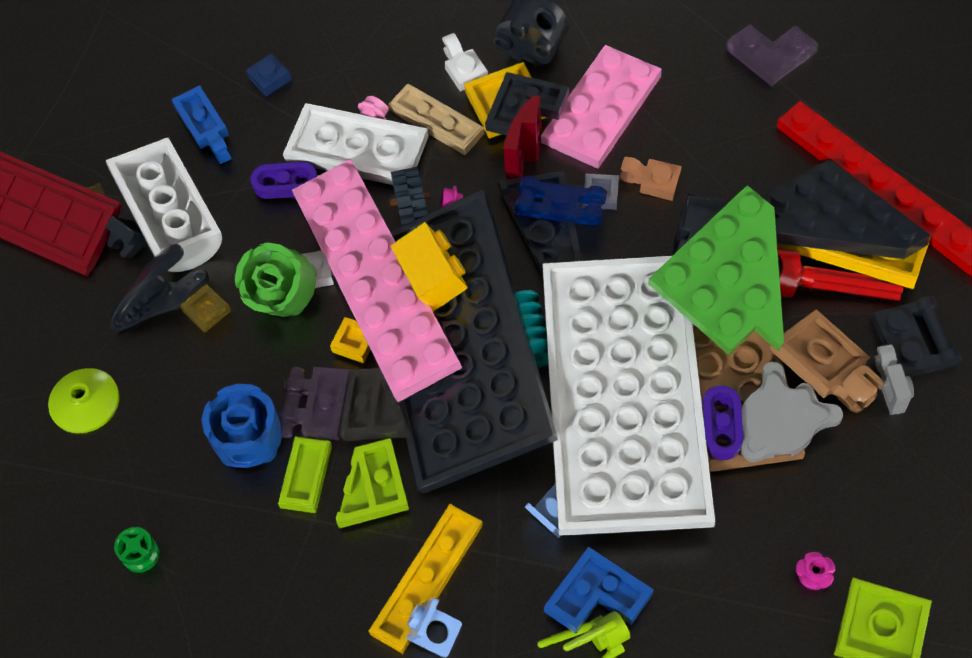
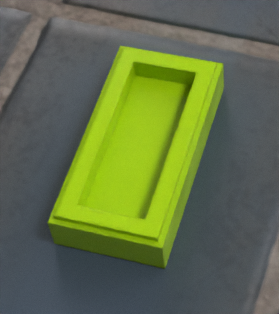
(305, 474)

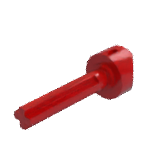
(794, 274)

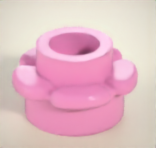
(373, 107)

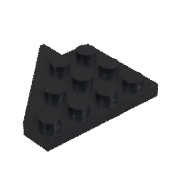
(839, 213)

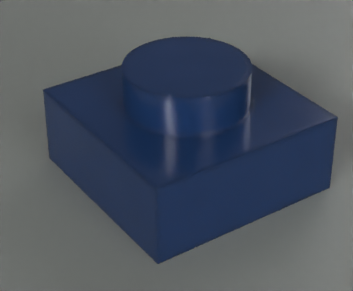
(268, 75)

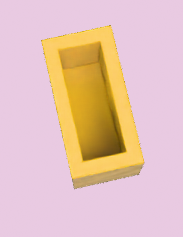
(429, 267)

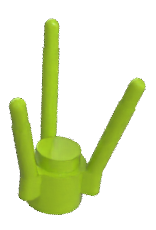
(605, 632)

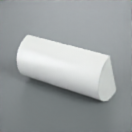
(166, 203)

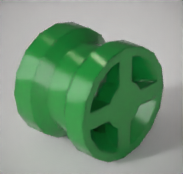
(136, 541)

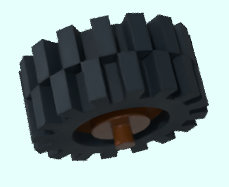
(409, 195)

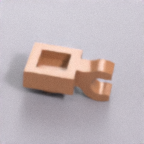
(656, 178)

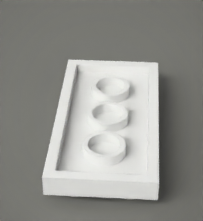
(373, 144)

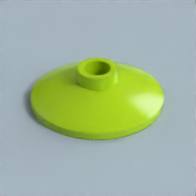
(90, 410)

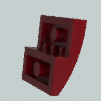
(523, 138)

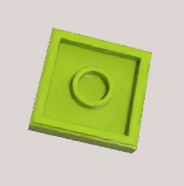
(881, 623)

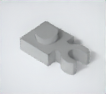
(897, 388)

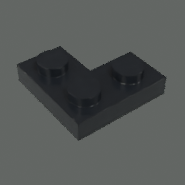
(515, 92)

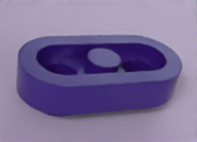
(283, 176)
(722, 425)

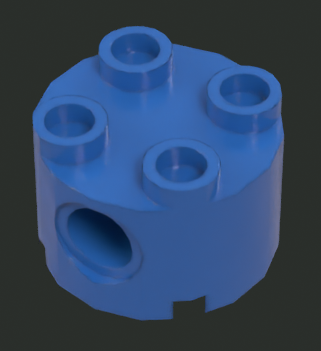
(242, 426)

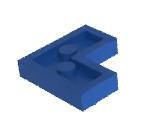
(596, 582)

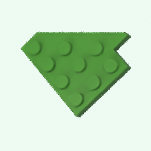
(729, 275)

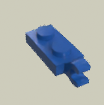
(203, 122)

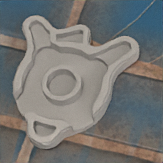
(782, 418)

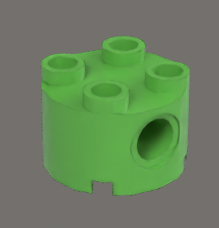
(275, 280)

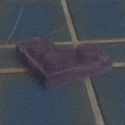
(769, 58)

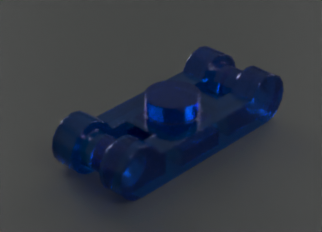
(560, 202)

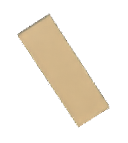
(439, 119)

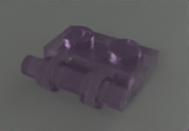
(324, 403)

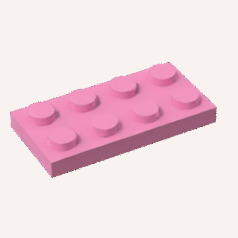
(601, 106)

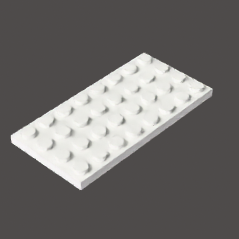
(623, 402)

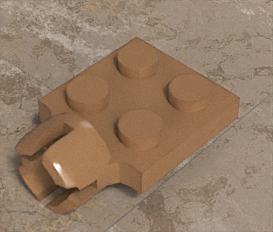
(829, 362)

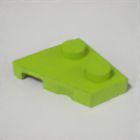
(372, 486)

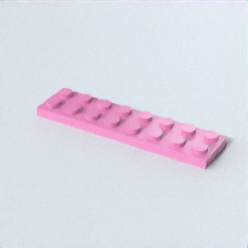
(359, 252)

